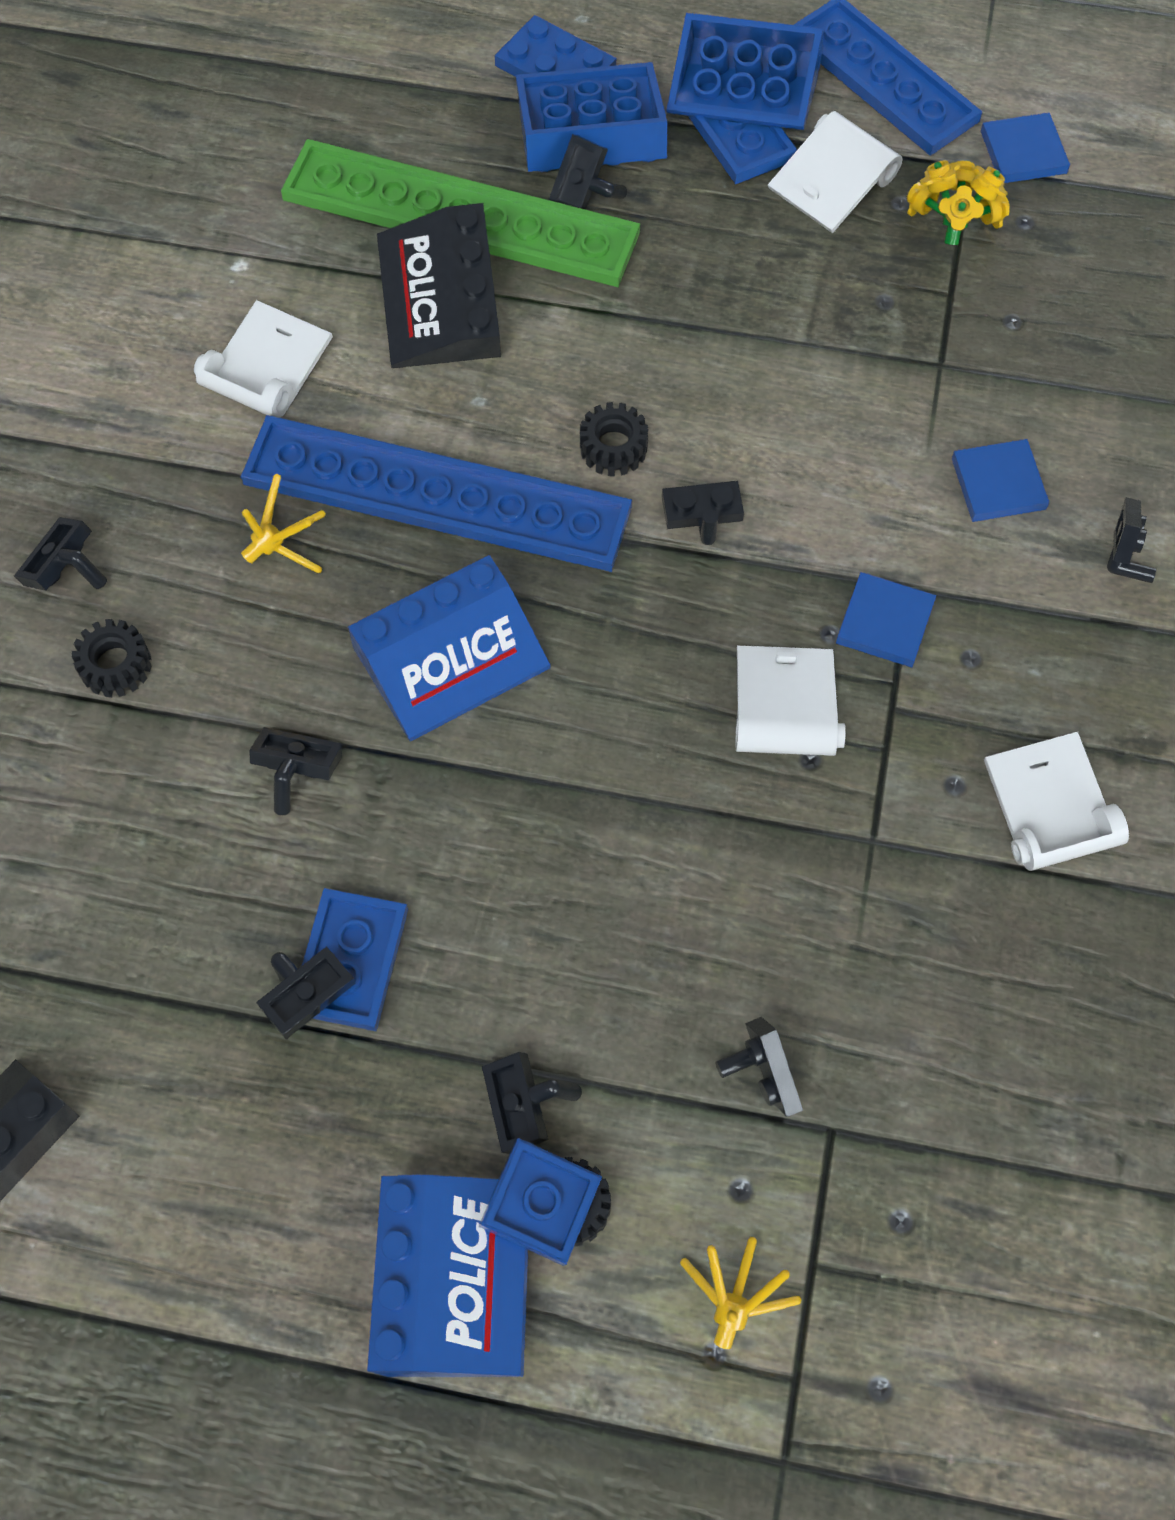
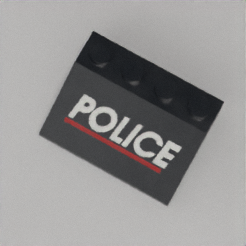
(439, 288)

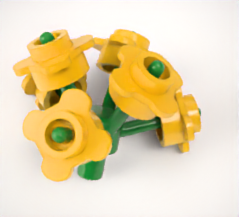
(958, 210)

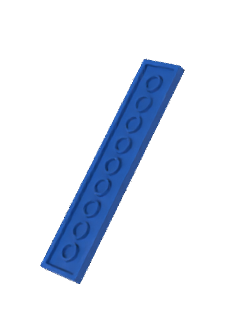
(439, 492)

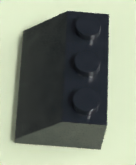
(29, 1123)

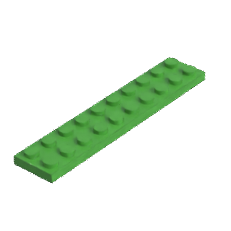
(516, 223)

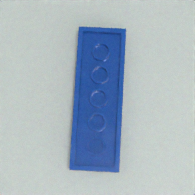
(891, 77)

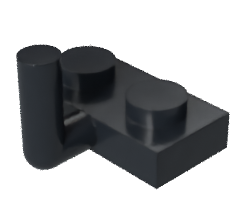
(580, 175)
(703, 507)
(1130, 538)
(58, 548)
(293, 754)
(303, 990)
(766, 1051)
(517, 1099)

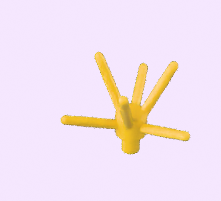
(268, 538)
(732, 1308)

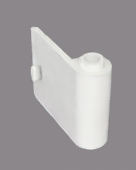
(835, 170)
(264, 360)
(787, 701)
(1056, 807)

